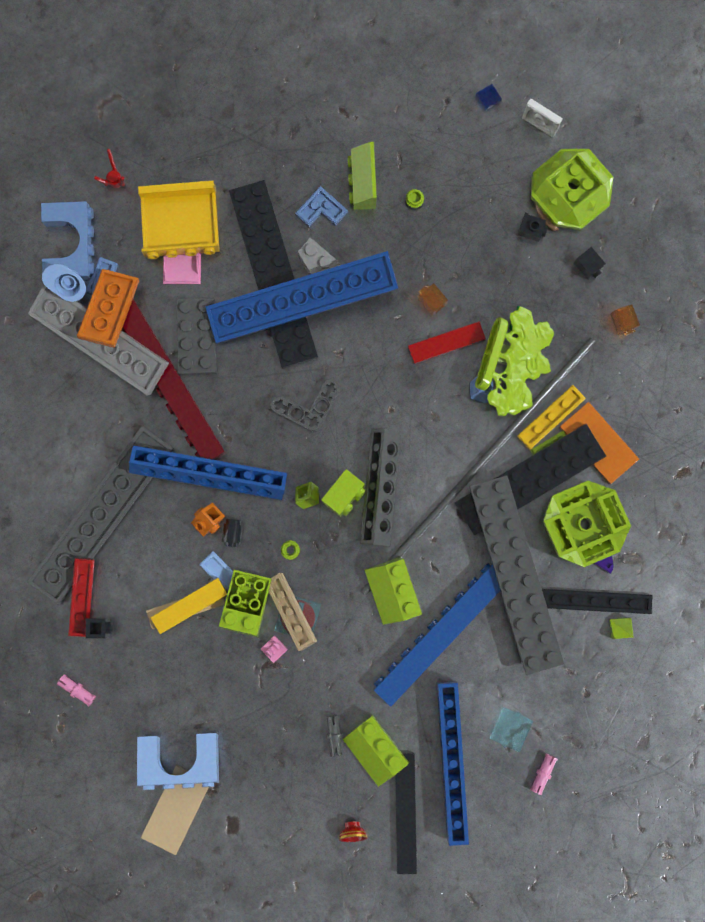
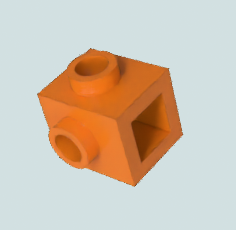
(207, 519)

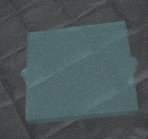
(511, 729)

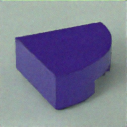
(606, 564)

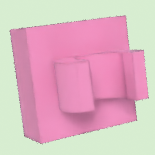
(274, 649)

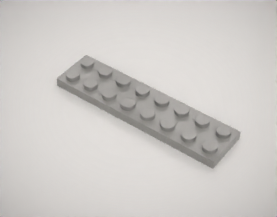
(128, 358)

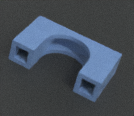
(78, 216)

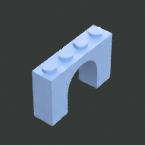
(204, 771)

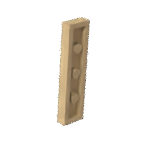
(291, 612)

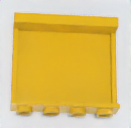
(179, 219)

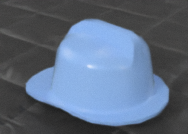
(64, 282)

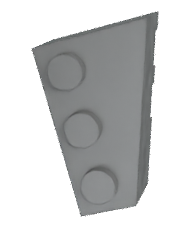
(316, 258)

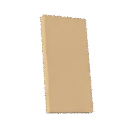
(174, 815)

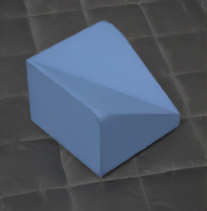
(478, 394)

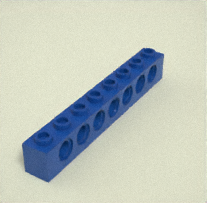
(207, 472)
(452, 763)

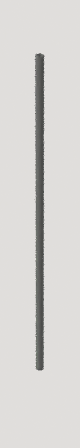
(487, 456)

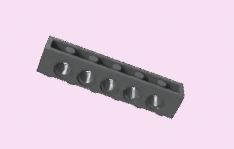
(380, 487)

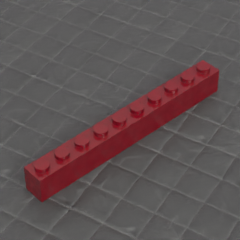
(175, 391)

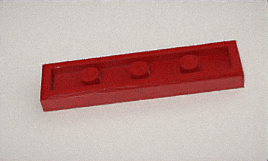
(446, 342)
(81, 596)

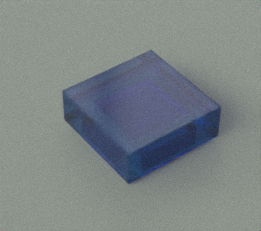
(488, 97)

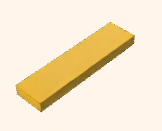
(551, 417)
(189, 606)

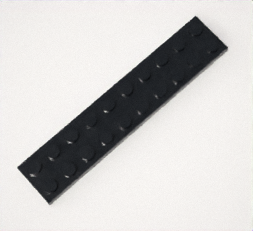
(271, 266)

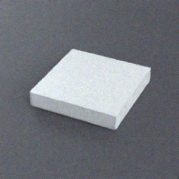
(541, 118)

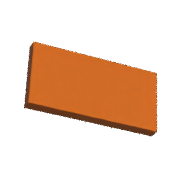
(108, 308)
(618, 454)

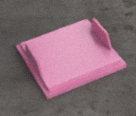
(182, 269)

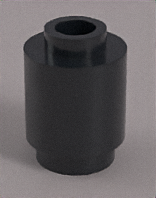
(232, 532)

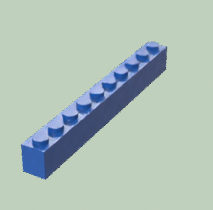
(439, 636)

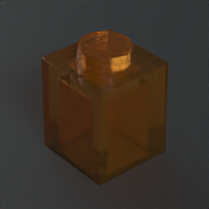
(432, 298)
(625, 320)

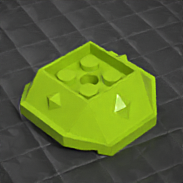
(570, 206)
(606, 523)

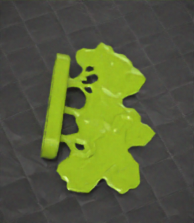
(522, 359)

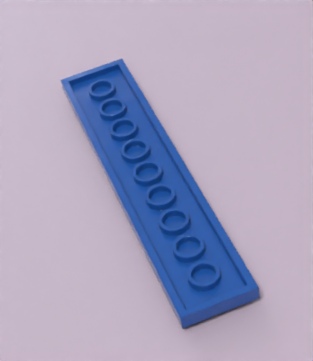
(302, 297)

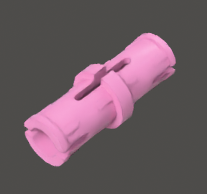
(76, 690)
(543, 774)

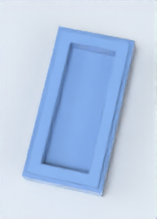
(217, 569)

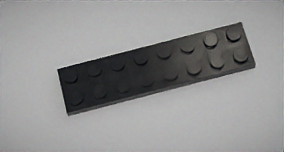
(543, 471)

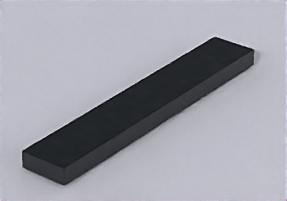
(598, 601)
(406, 818)

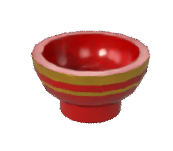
(352, 832)

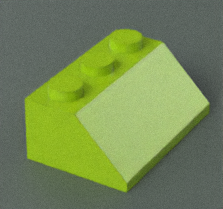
(362, 177)
(393, 591)
(376, 751)

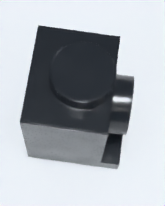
(528, 232)

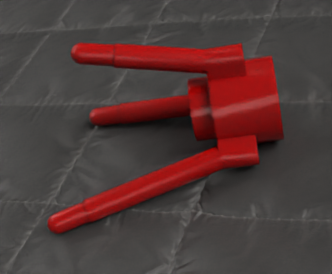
(113, 177)

